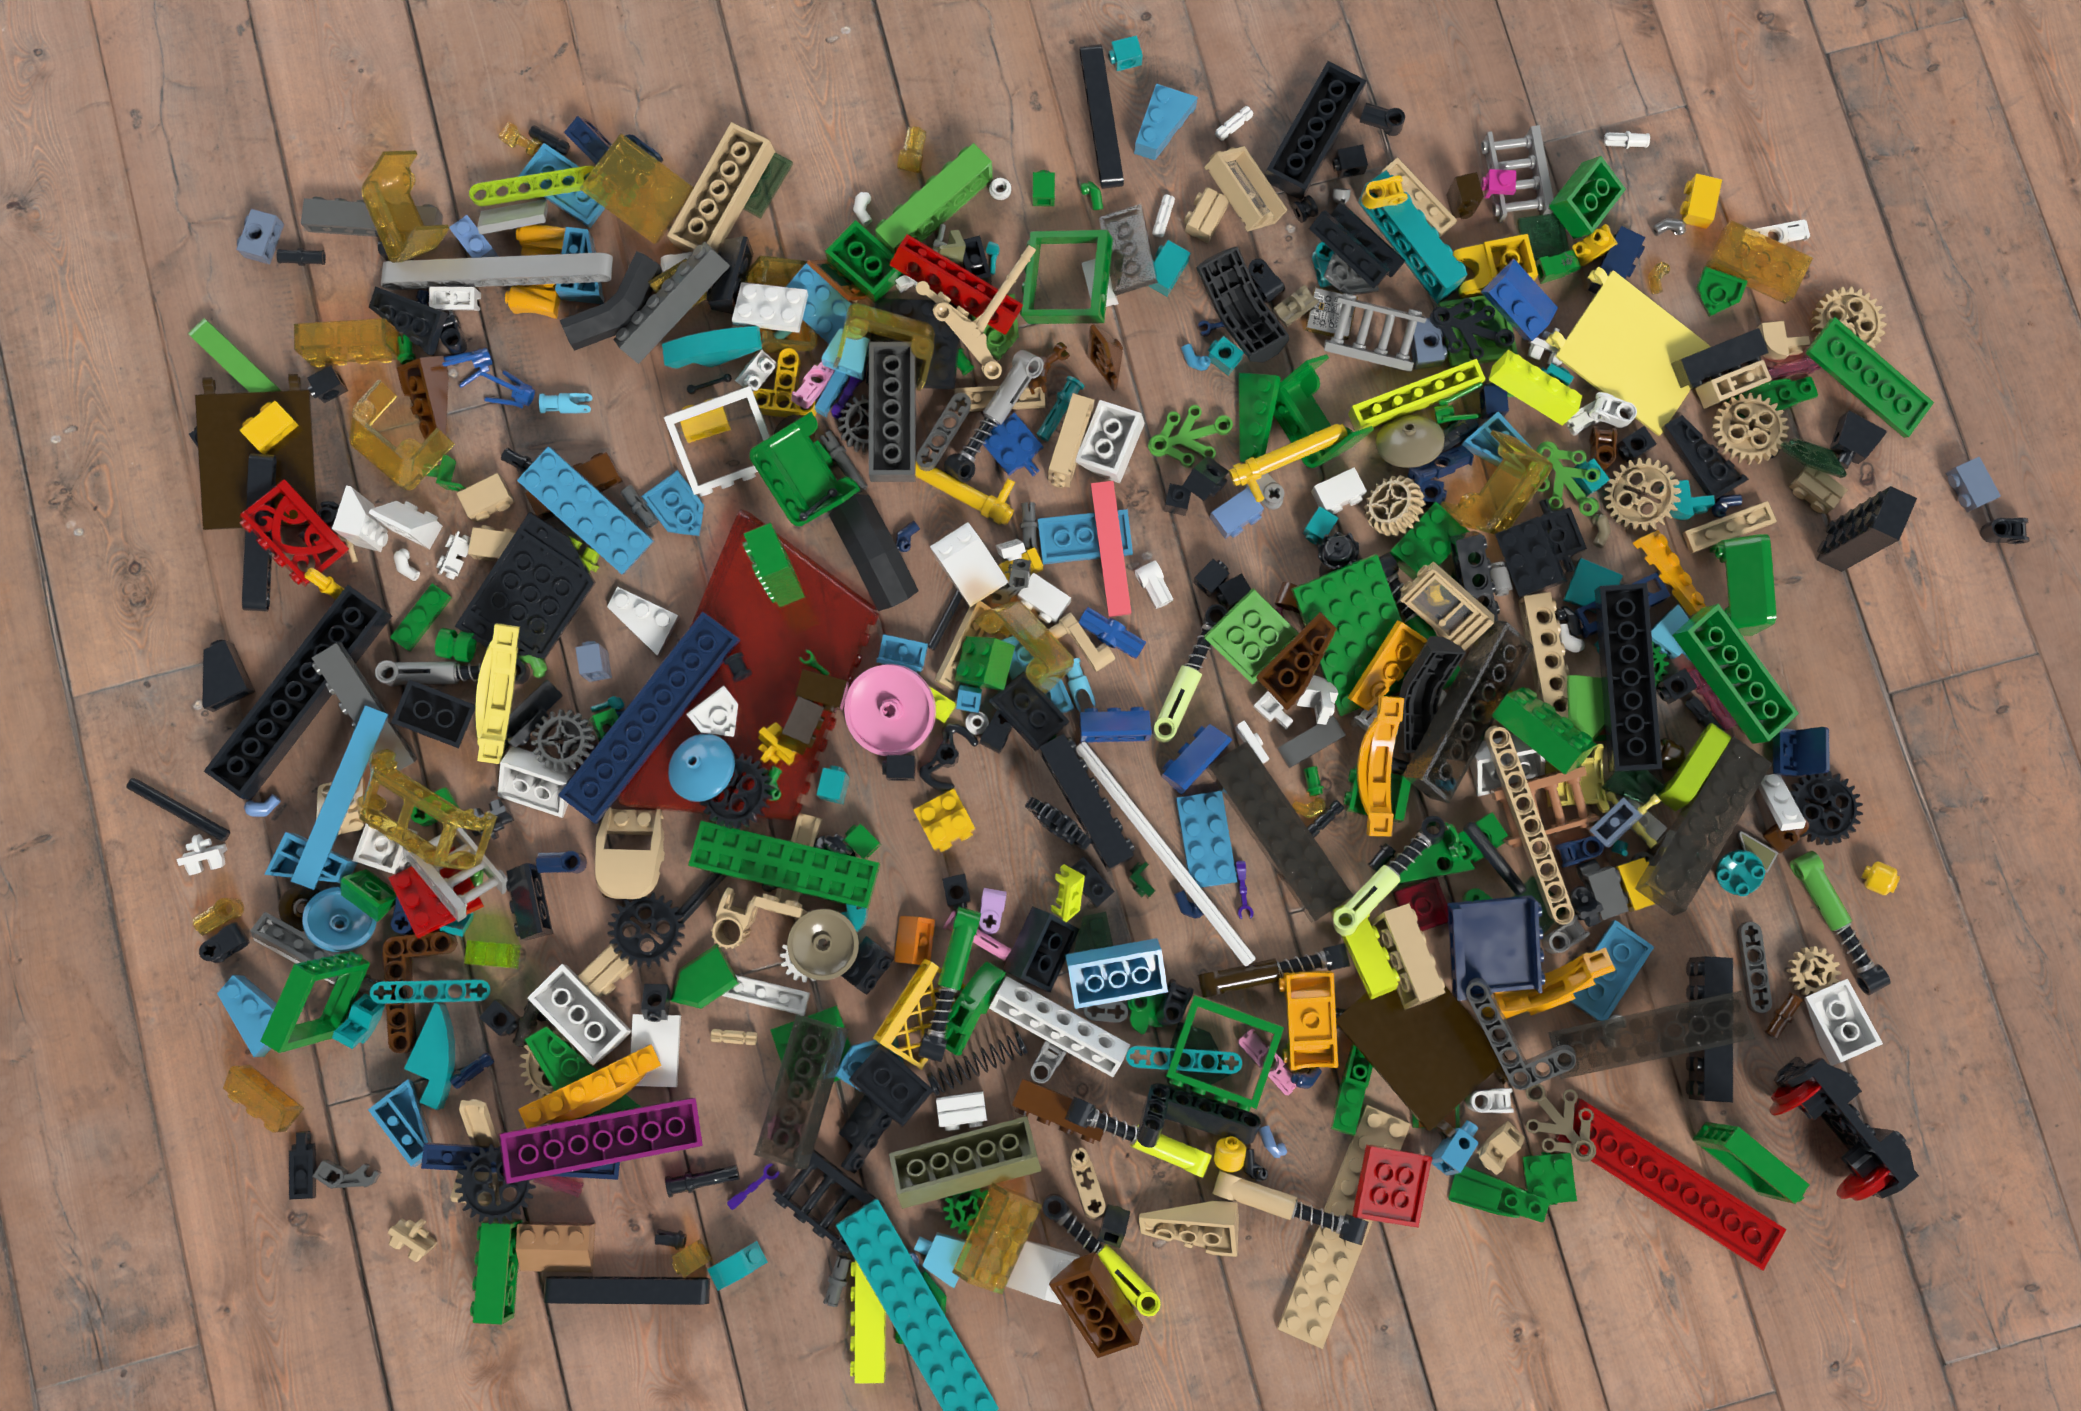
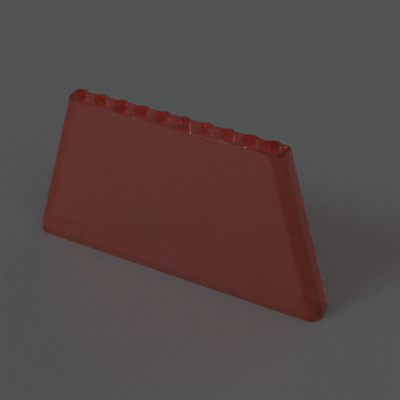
(827, 621)

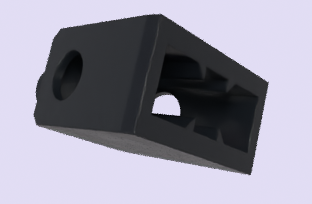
(1855, 438)

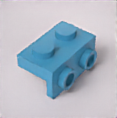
(902, 652)

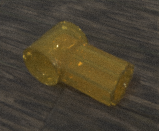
(911, 155)
(217, 915)

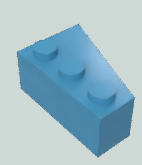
(1162, 119)
(575, 242)
(1485, 445)
(290, 851)
(249, 1011)

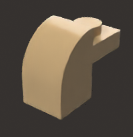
(1778, 344)
(1500, 1146)

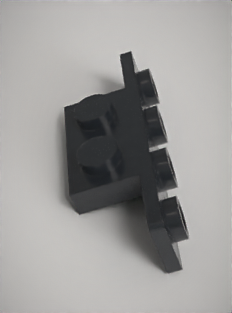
(529, 713)
(863, 1132)

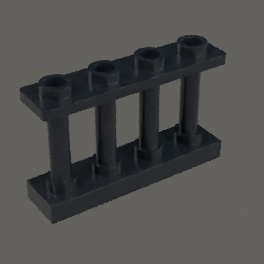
(1357, 244)
(831, 1175)

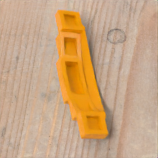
(1375, 765)
(1558, 987)
(591, 1091)

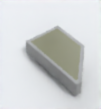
(1764, 853)

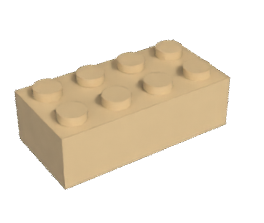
(1409, 956)

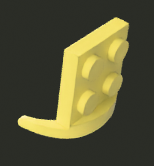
(1590, 784)

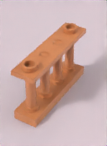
(1550, 782)

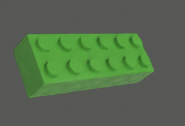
(937, 199)

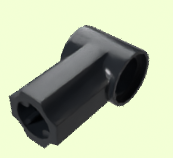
(1381, 117)

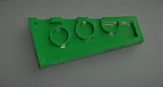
(1256, 412)

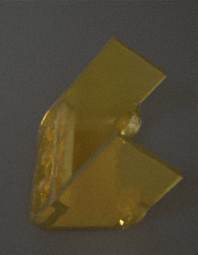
(394, 211)
(864, 318)
(410, 460)
(1506, 490)

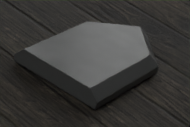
(1345, 278)

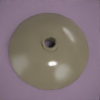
(1410, 441)
(825, 961)

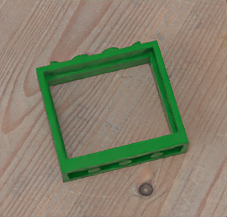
(1097, 311)
(282, 1031)
(1201, 1087)
(1751, 1162)

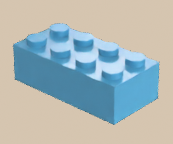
(1116, 973)

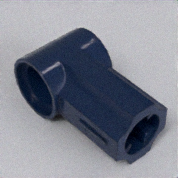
(559, 862)

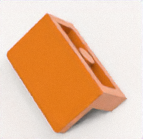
(914, 940)

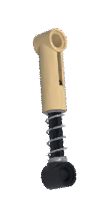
(1287, 1206)

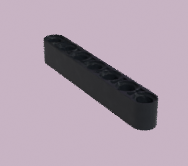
(1101, 116)
(258, 561)
(626, 1290)

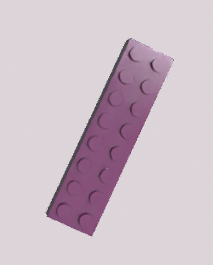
(599, 1140)

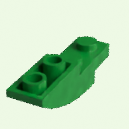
(970, 1004)
(1351, 1092)

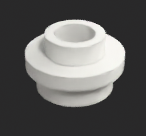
(1003, 183)
(980, 729)

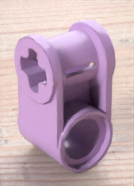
(992, 907)

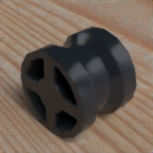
(1305, 209)

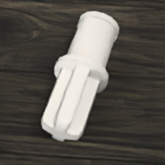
(1627, 139)

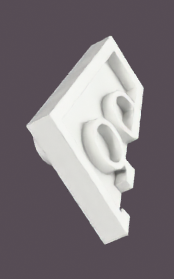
(644, 619)

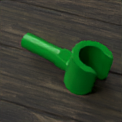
(812, 662)

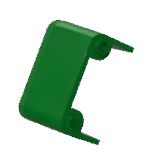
(1302, 416)
(1748, 582)

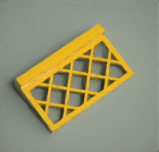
(905, 1007)

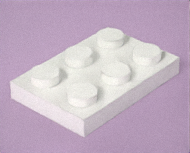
(770, 307)

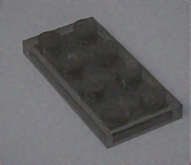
(1131, 255)

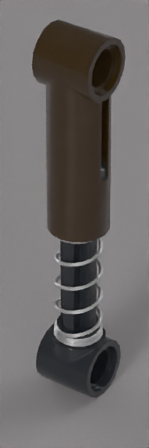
(1270, 971)

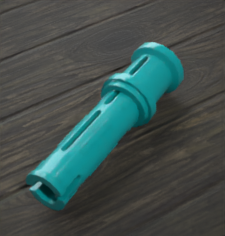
(1060, 407)

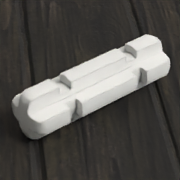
(1234, 123)
(1163, 216)

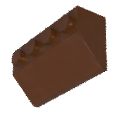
(1097, 1306)

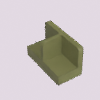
(954, 249)

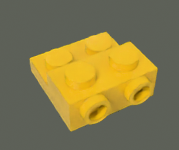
(945, 820)

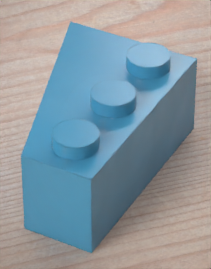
(403, 1121)

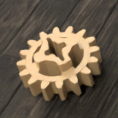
(1809, 962)

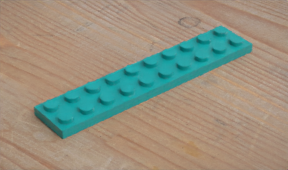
(914, 1311)

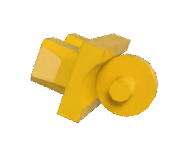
(1594, 245)
(773, 750)

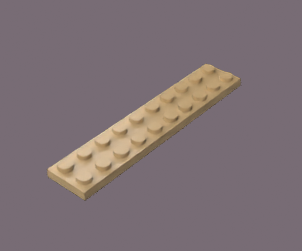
(1330, 1258)

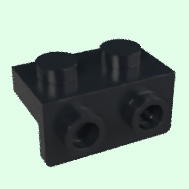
(868, 966)

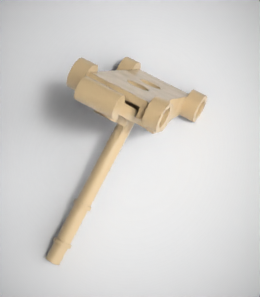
(972, 331)

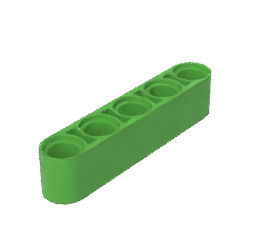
(231, 358)

